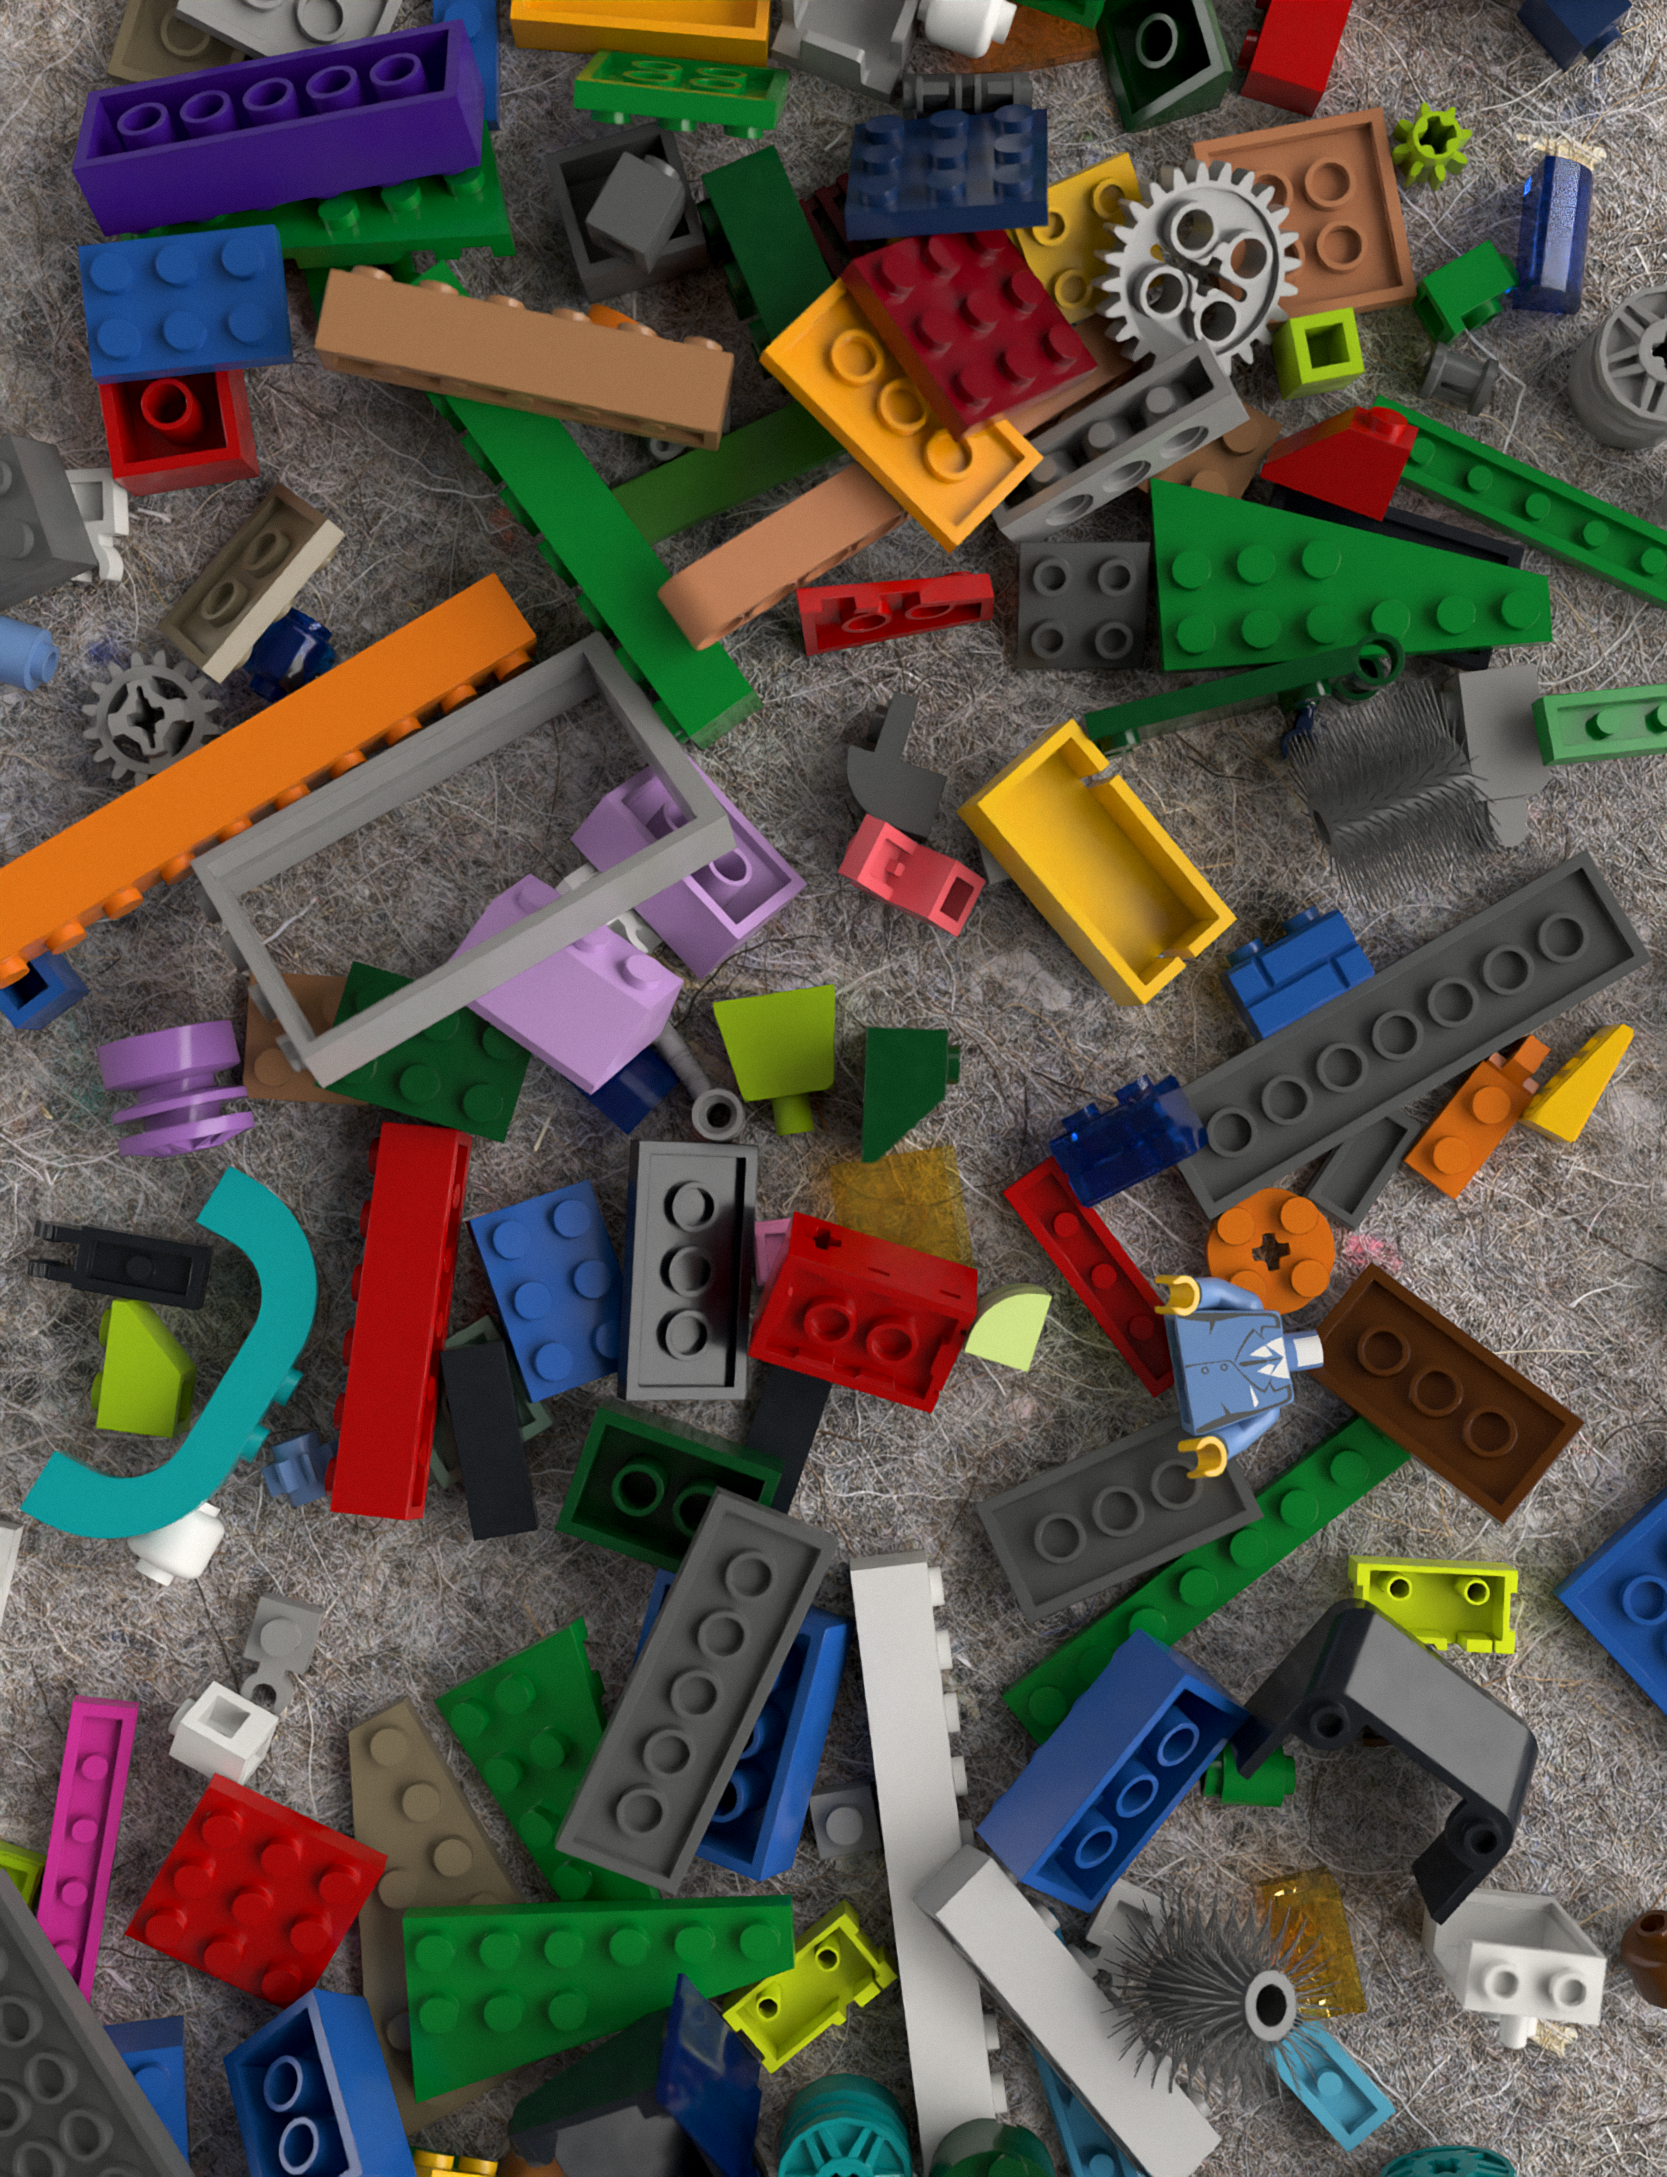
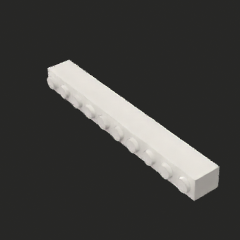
(921, 1834)

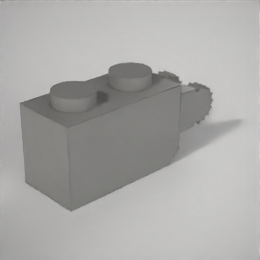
(1501, 731)

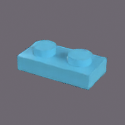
(1345, 2095)

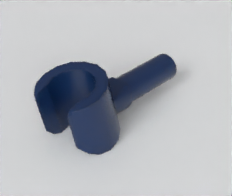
(1302, 721)

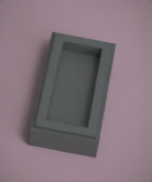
(1360, 1169)

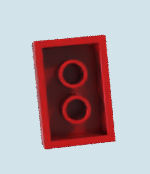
(179, 432)

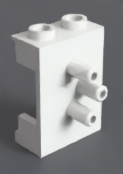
(1517, 1962)

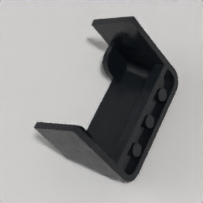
(1375, 1673)

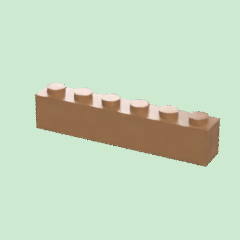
(524, 357)

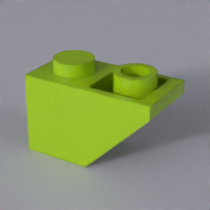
(145, 1374)

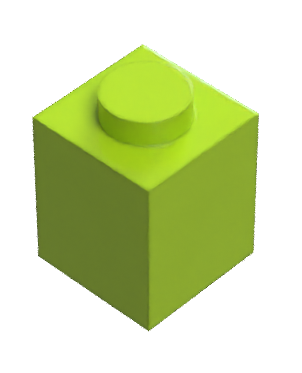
(1317, 353)

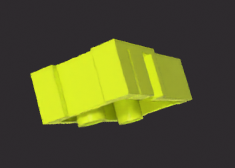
(1435, 1602)
(799, 2004)

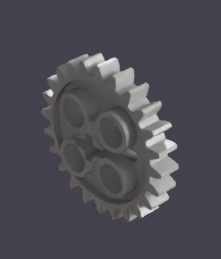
(1224, 213)

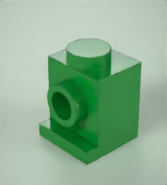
(1465, 293)

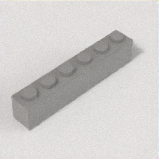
(1059, 2011)

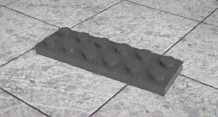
(696, 1691)

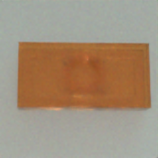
(1037, 42)

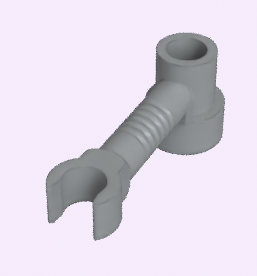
(700, 1087)

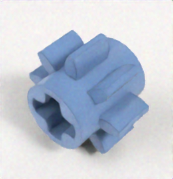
(299, 1467)

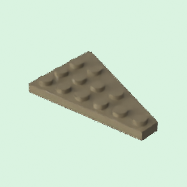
(437, 1856)

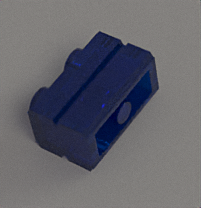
(1128, 1140)

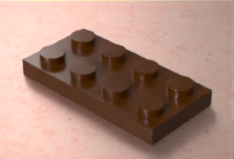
(1440, 1395)

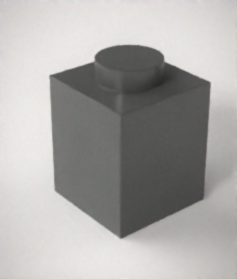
(637, 210)

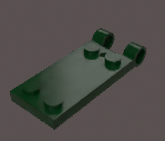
(1291, 684)

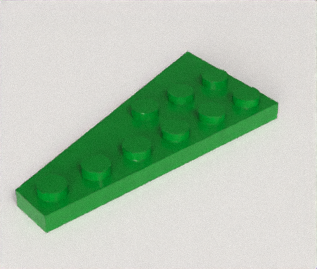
(541, 1978)

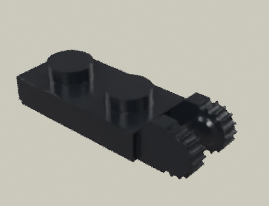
(128, 1264)

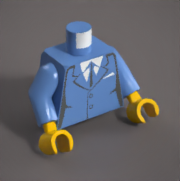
(1229, 1365)

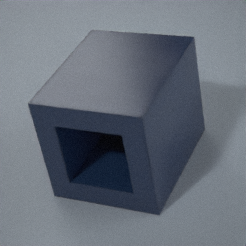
(1574, 27)

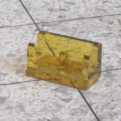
(1317, 1896)

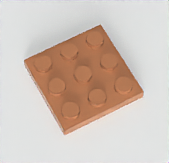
(1340, 201)

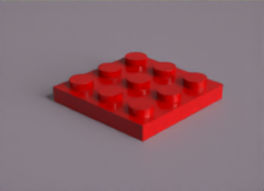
(256, 1893)

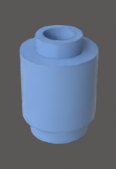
(26, 654)

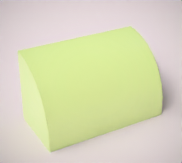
(1008, 1324)

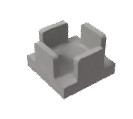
(849, 41)

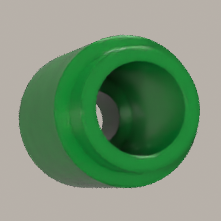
(1264, 1789)

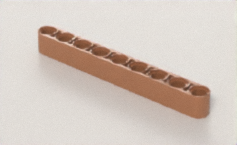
(842, 519)

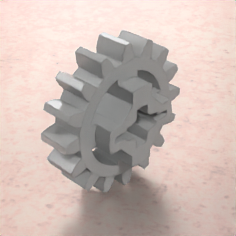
(144, 696)

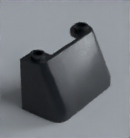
(606, 2115)

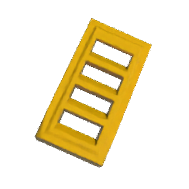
(1571, 1094)

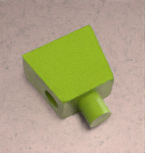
(782, 1050)

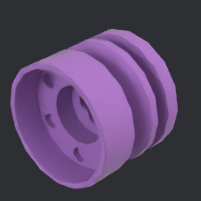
(175, 1088)

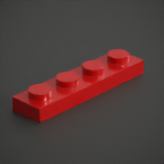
(1096, 1270)

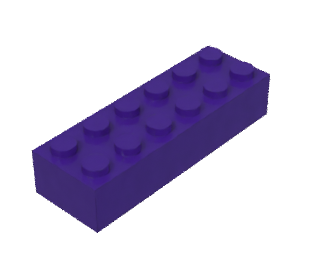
(281, 129)

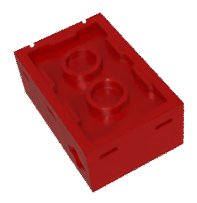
(863, 1312)

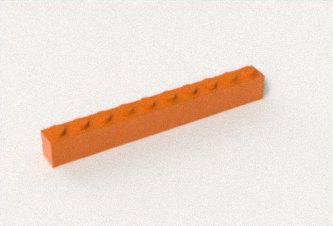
(257, 770)

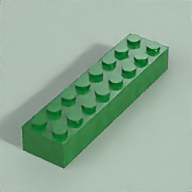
(601, 550)

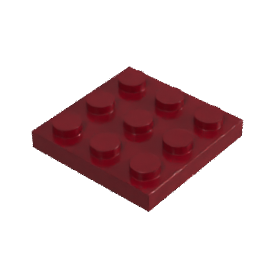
(969, 326)

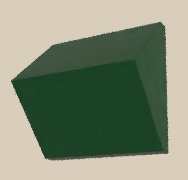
(1163, 59)

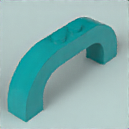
(108, 1506)

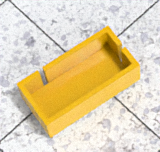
(1096, 865)

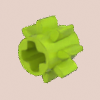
(1439, 132)

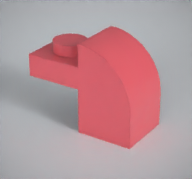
(910, 876)

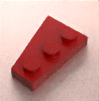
(888, 610)

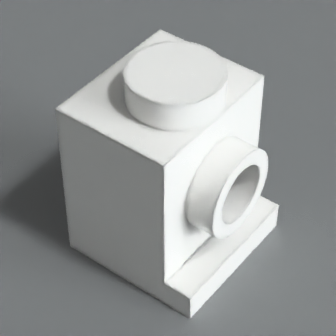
(222, 1734)

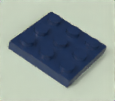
(948, 174)

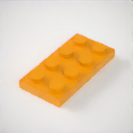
(871, 406)

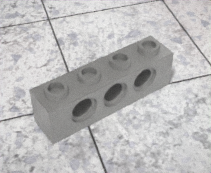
(1122, 442)

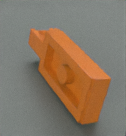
(1476, 1117)

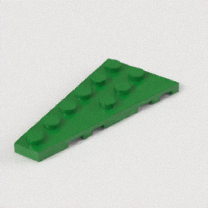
(382, 222)
(1278, 586)
(531, 1737)

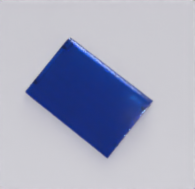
(710, 2082)

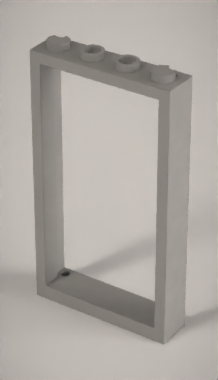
(410, 770)

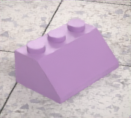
(714, 907)
(583, 1005)

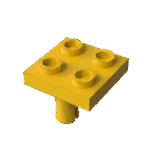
(1065, 249)

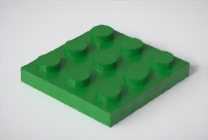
(682, 92)

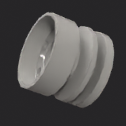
(1615, 378)

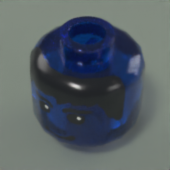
(289, 656)

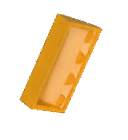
(678, 28)

